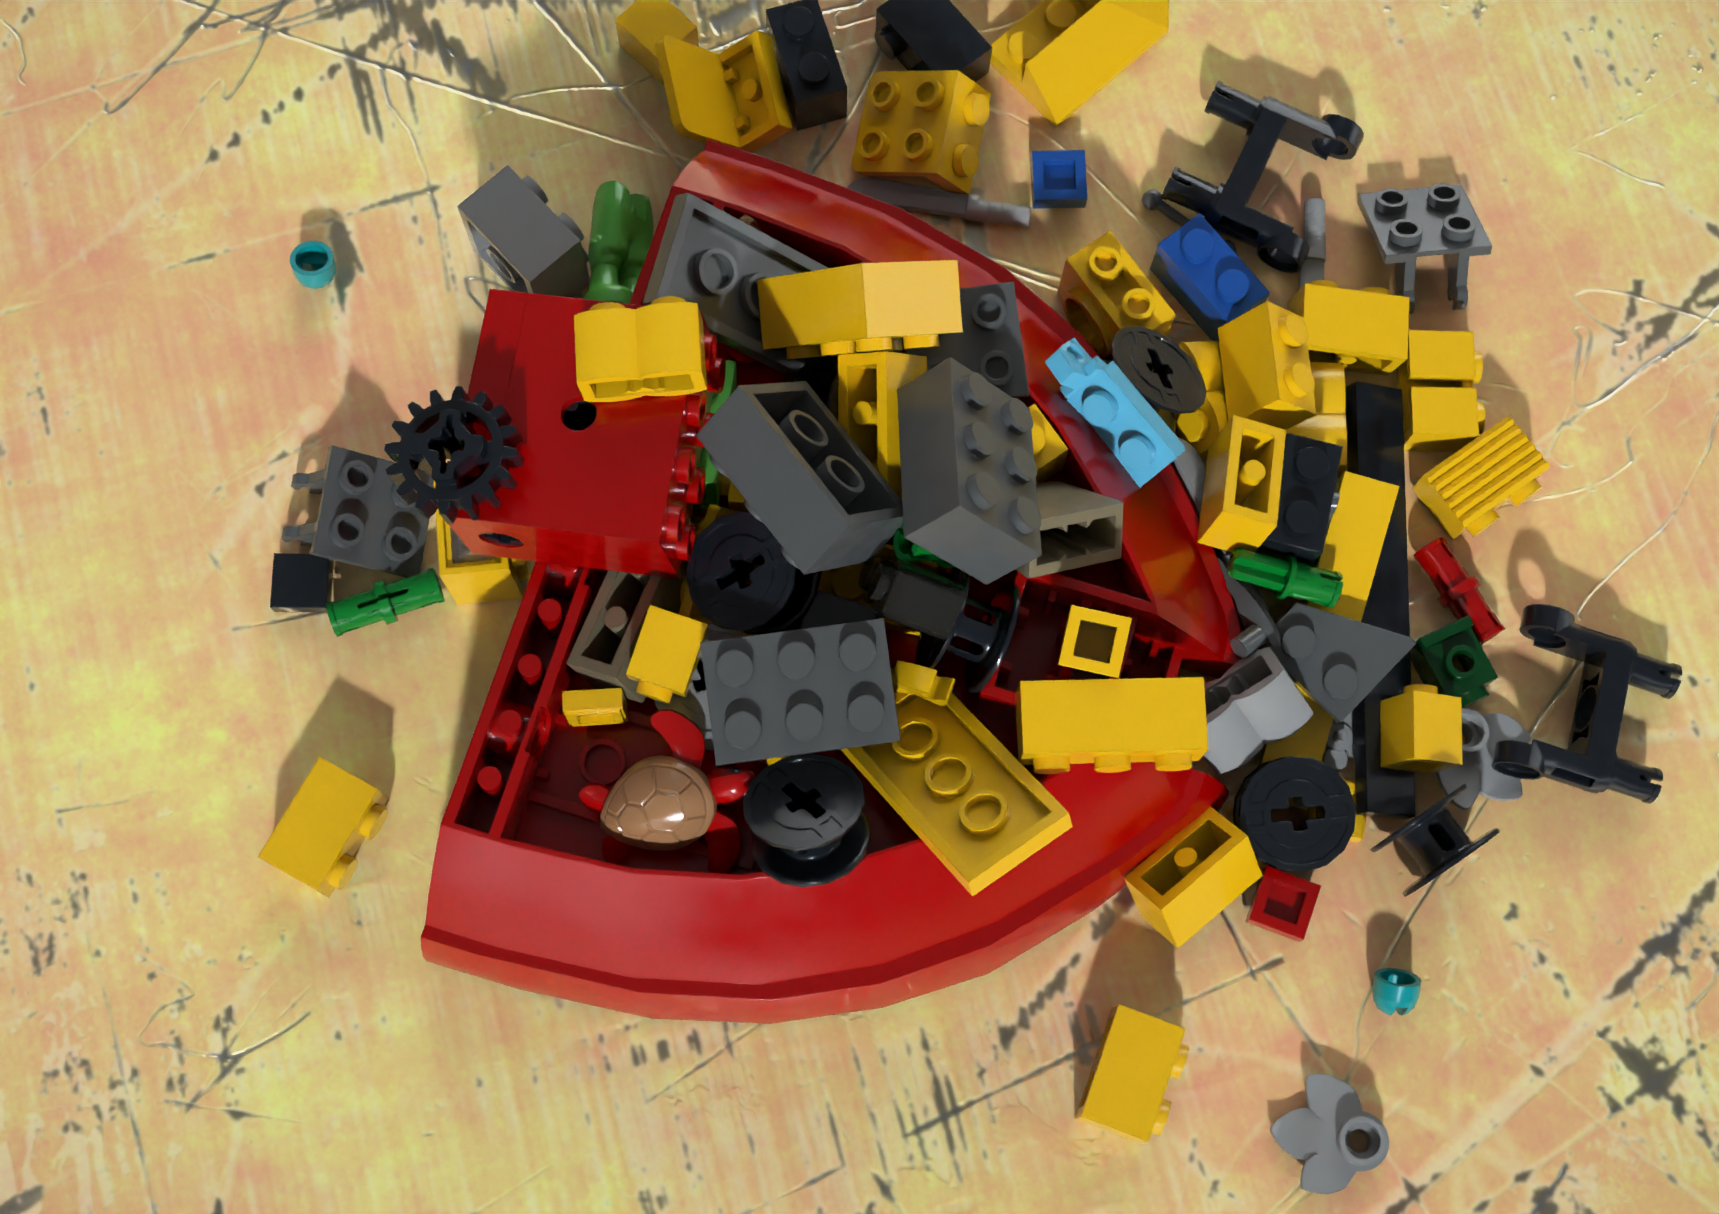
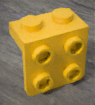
(725, 95)
(922, 127)

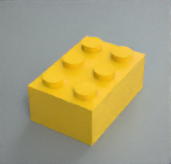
(860, 308)

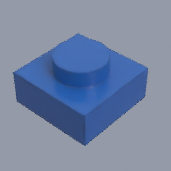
(1058, 179)

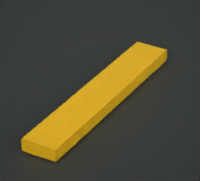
(1352, 549)

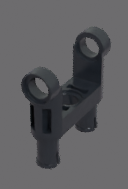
(1265, 124)
(1591, 751)

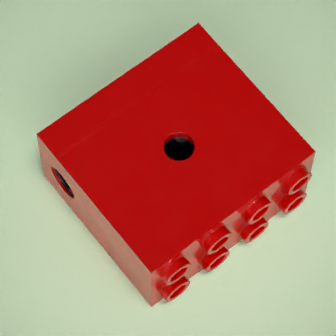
(597, 477)

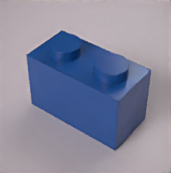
(1206, 276)

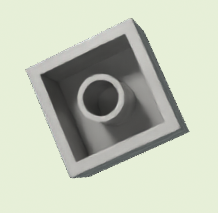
(524, 237)

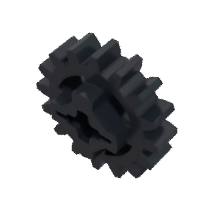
(471, 473)

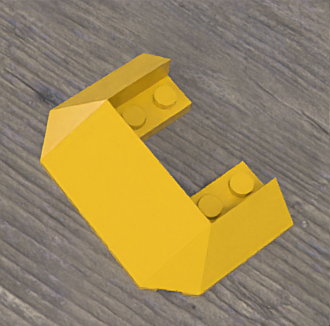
(1075, 49)

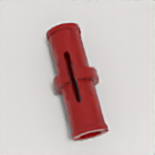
(1458, 589)

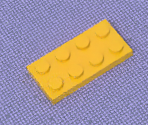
(961, 791)

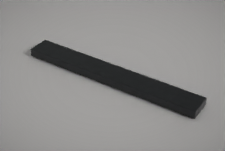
(1377, 452)

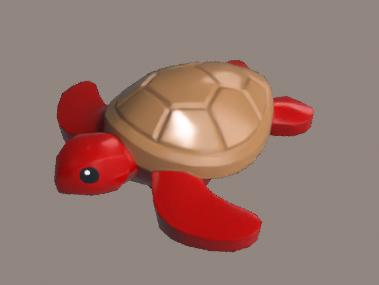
(669, 800)

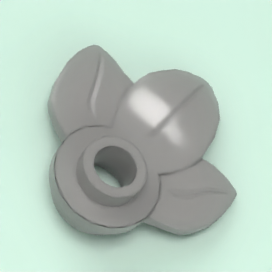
(1477, 755)
(1322, 1134)

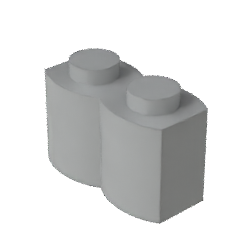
(1251, 708)

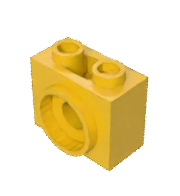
(1108, 291)

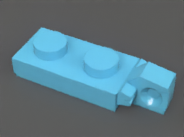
(1115, 411)

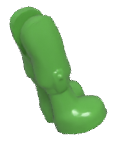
(618, 242)

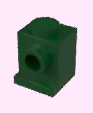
(1434, 665)

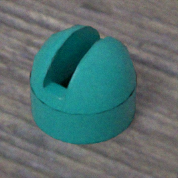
(313, 264)
(1395, 990)

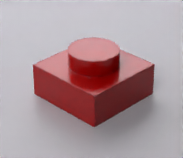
(1283, 904)

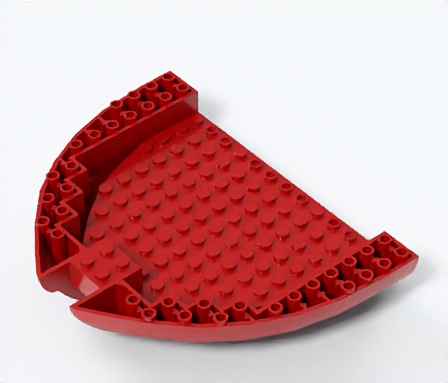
(660, 937)

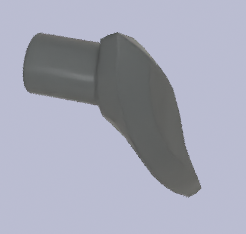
(1257, 621)

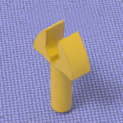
(922, 682)

